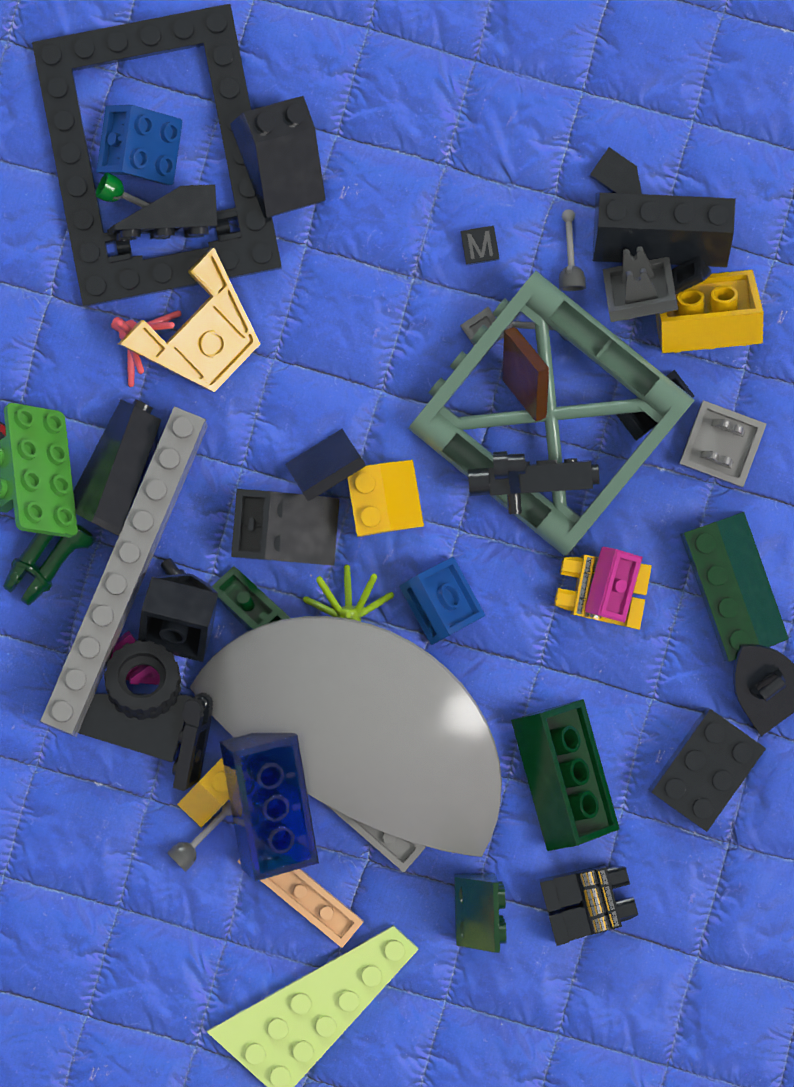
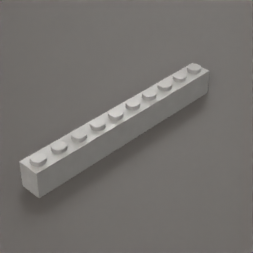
(124, 572)

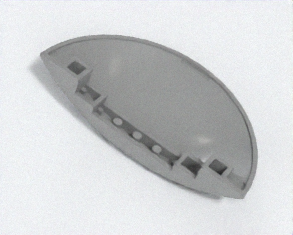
(375, 724)

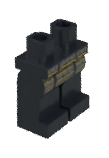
(596, 901)

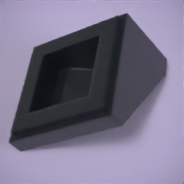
(690, 274)

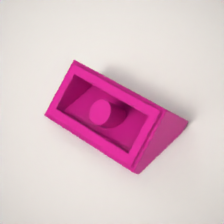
(613, 584)

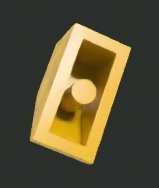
(206, 795)

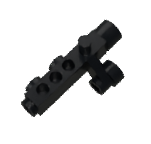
(516, 476)

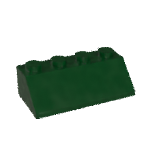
(734, 585)
(565, 775)

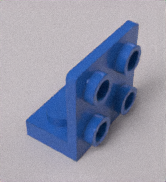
(139, 143)

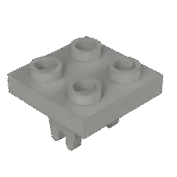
(722, 443)

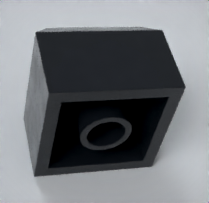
(178, 612)

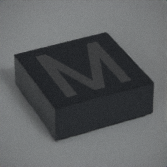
(479, 245)

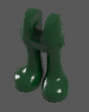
(44, 574)

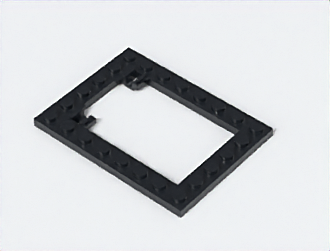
(123, 276)

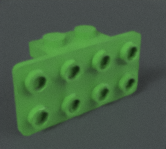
(37, 471)

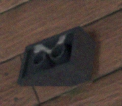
(281, 156)

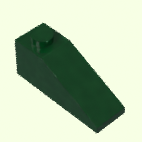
(246, 600)

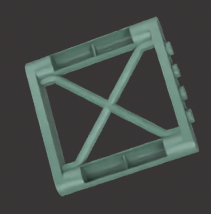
(550, 306)

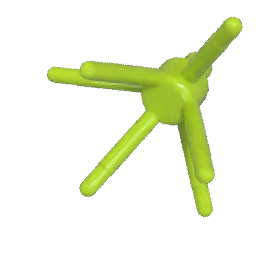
(348, 611)

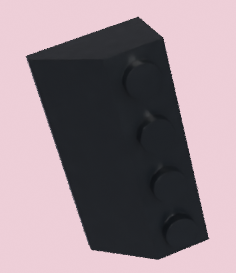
(663, 227)

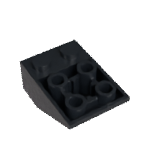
(184, 210)
(285, 527)

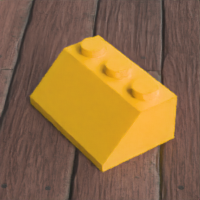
(714, 315)

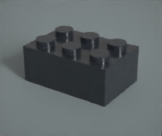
(707, 769)

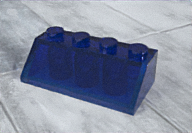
(269, 803)

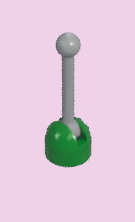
(112, 189)

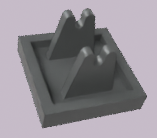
(639, 287)

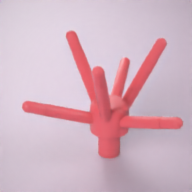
(125, 327)

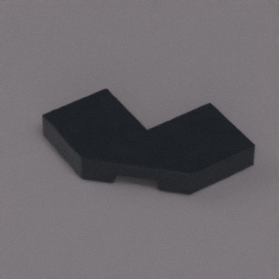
(617, 173)

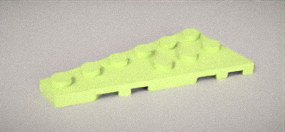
(300, 1022)

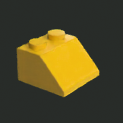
(385, 498)

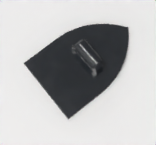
(764, 685)

